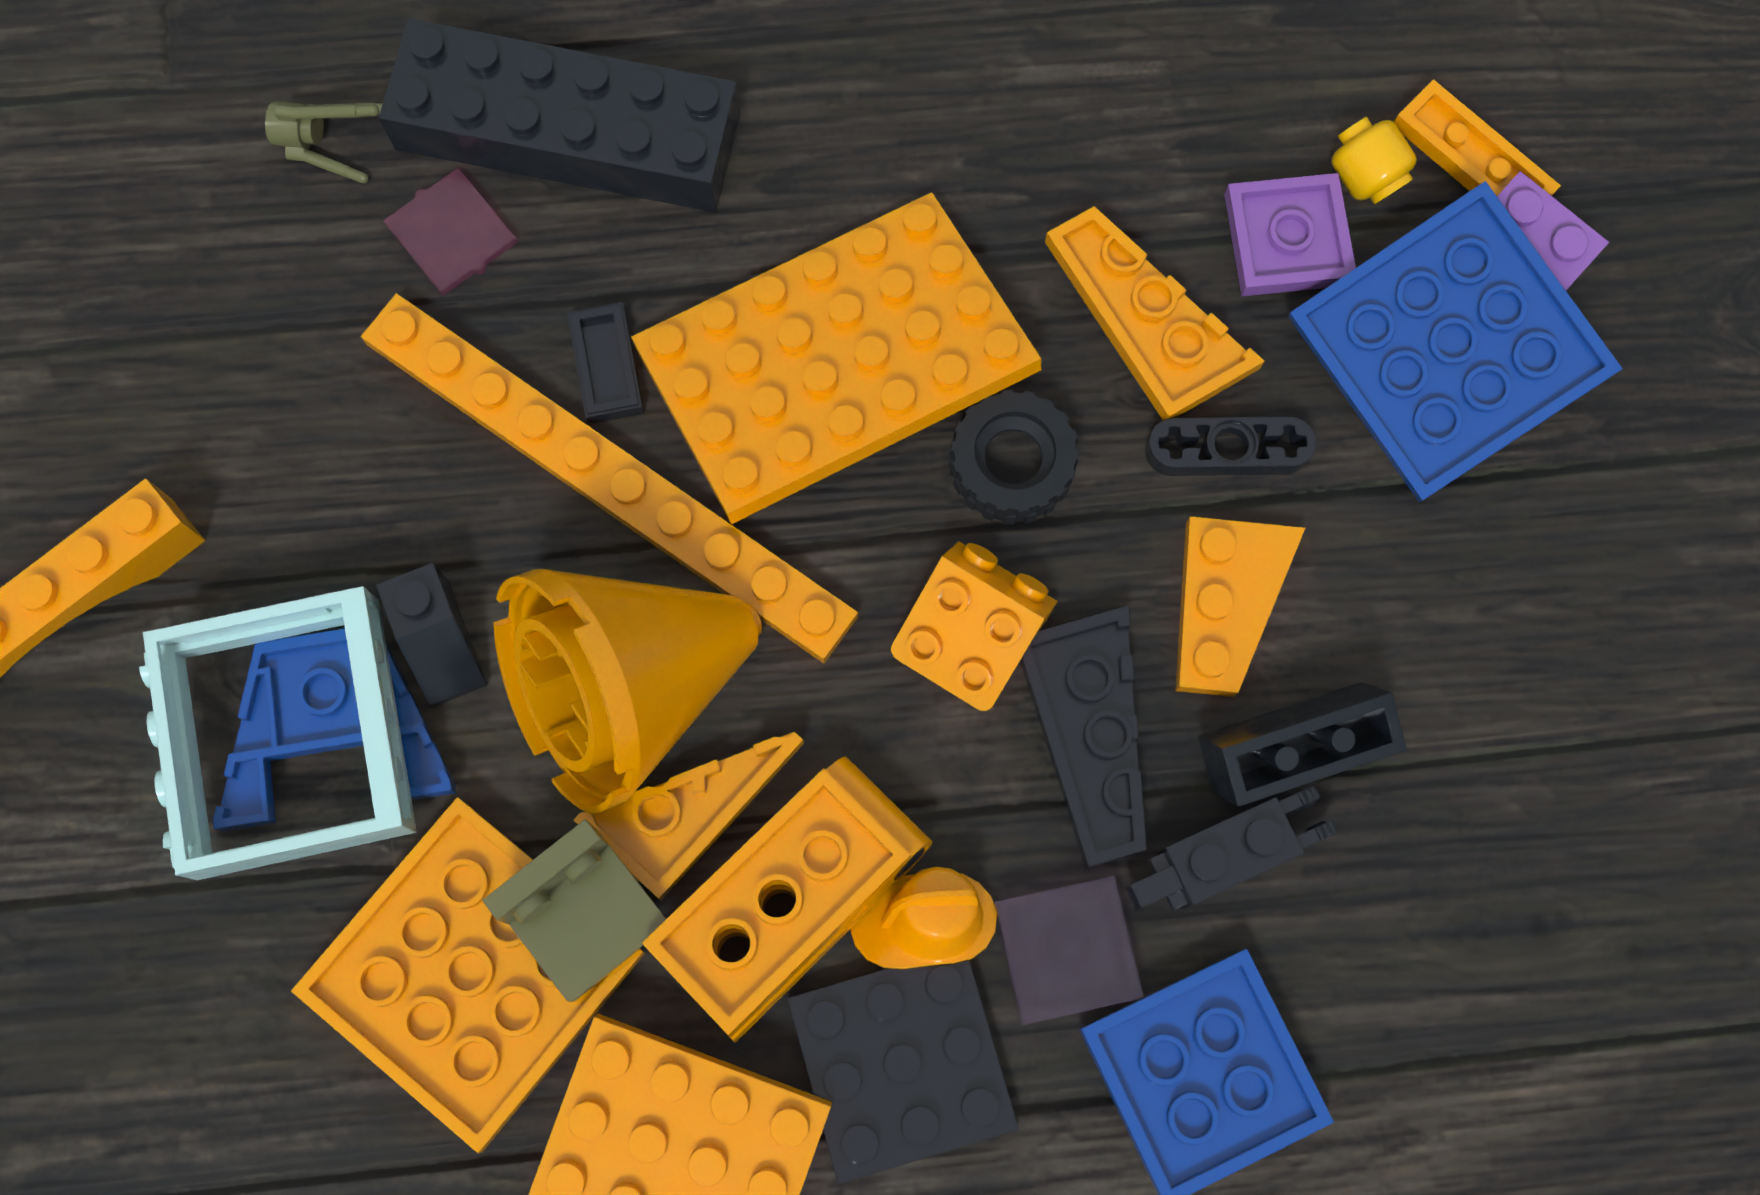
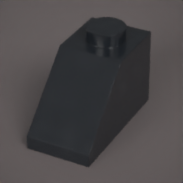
(432, 634)

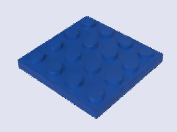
(1453, 341)

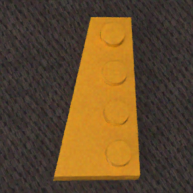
(1157, 330)

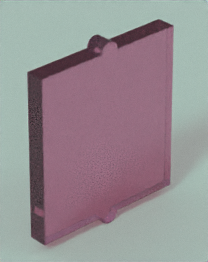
(450, 231)

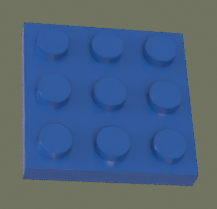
(1205, 1076)

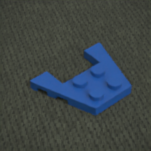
(305, 703)

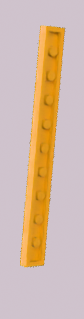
(610, 477)

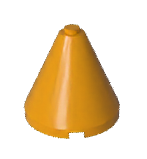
(613, 672)

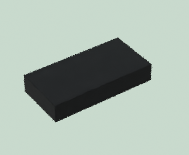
(605, 363)

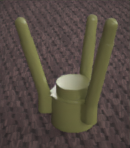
(302, 124)

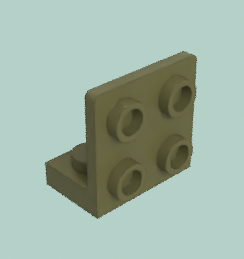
(577, 910)

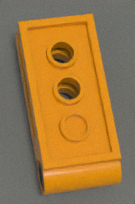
(828, 849)

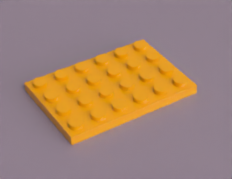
(834, 356)

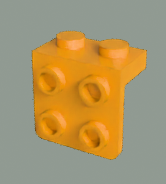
(972, 624)

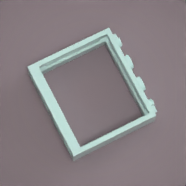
(173, 729)

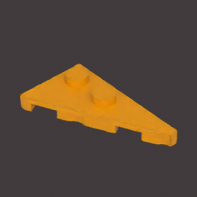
(673, 824)

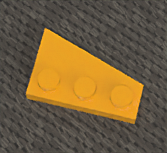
(1227, 598)

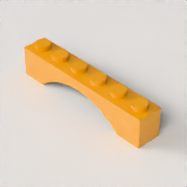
(109, 554)

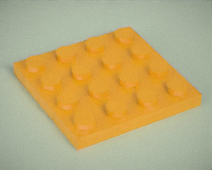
(447, 989)
(675, 1123)

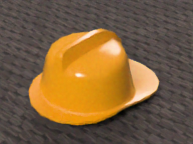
(927, 921)

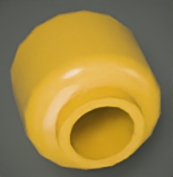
(1373, 160)

